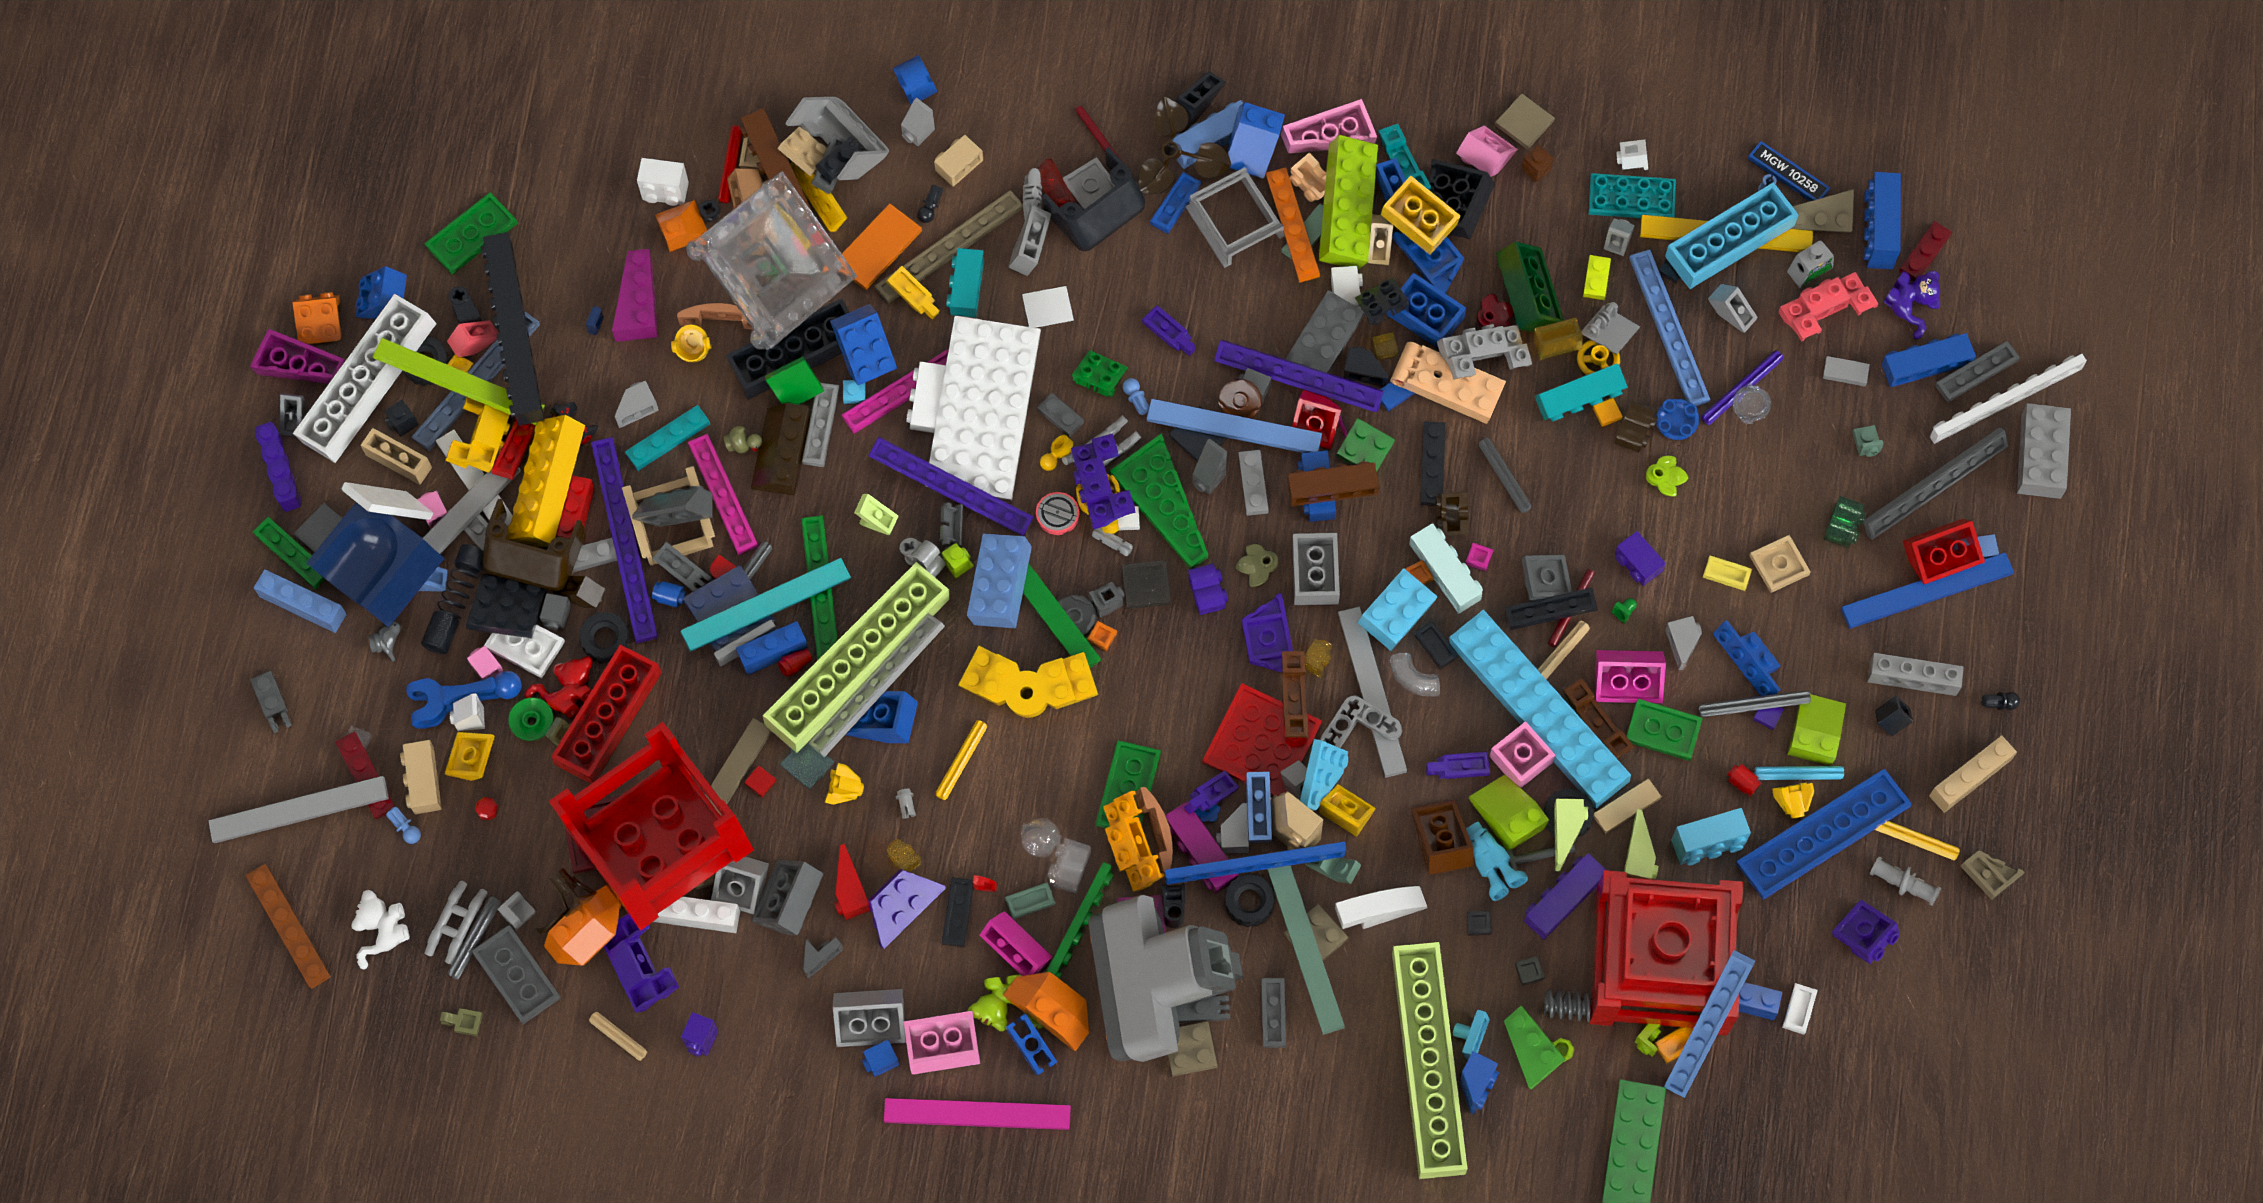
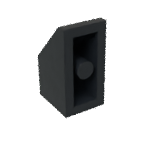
(1364, 367)

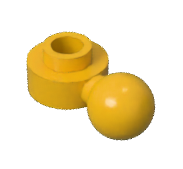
(1060, 447)

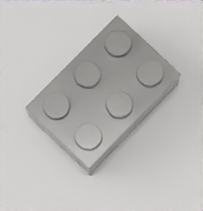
(1315, 569)

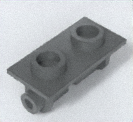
(952, 531)

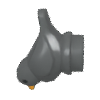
(385, 640)

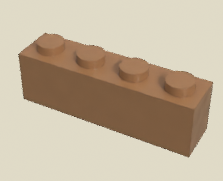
(743, 184)

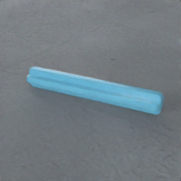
(1799, 772)

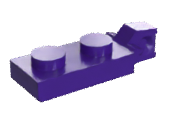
(1169, 330)
(1460, 765)
(1211, 792)

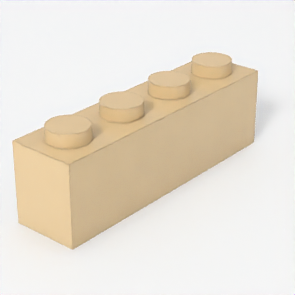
(1973, 774)

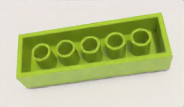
(1348, 202)

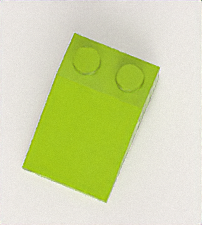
(1817, 730)
(1509, 812)

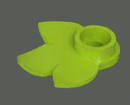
(1669, 475)

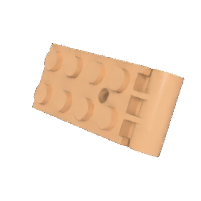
(1468, 395)

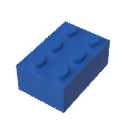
(1429, 311)
(863, 344)

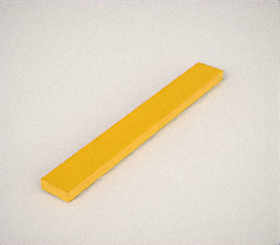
(1675, 228)

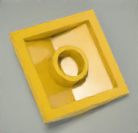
(469, 755)

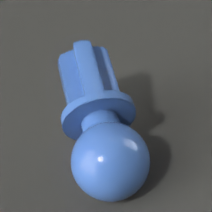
(1131, 387)
(410, 833)

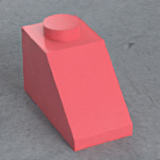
(472, 337)

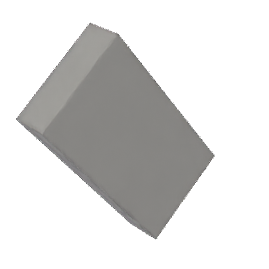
(1846, 371)

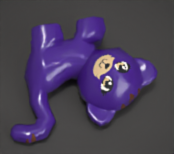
(1923, 290)

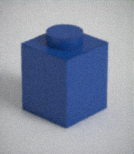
(880, 1058)

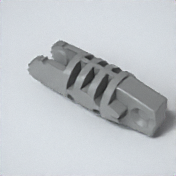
(1032, 191)

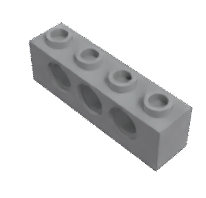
(1915, 674)

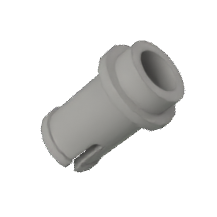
(906, 803)

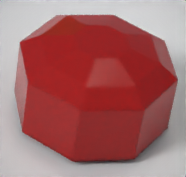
(486, 808)

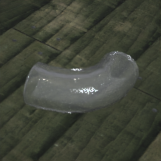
(1411, 678)

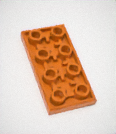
(880, 245)

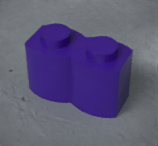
(1206, 589)

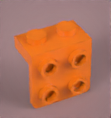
(317, 318)

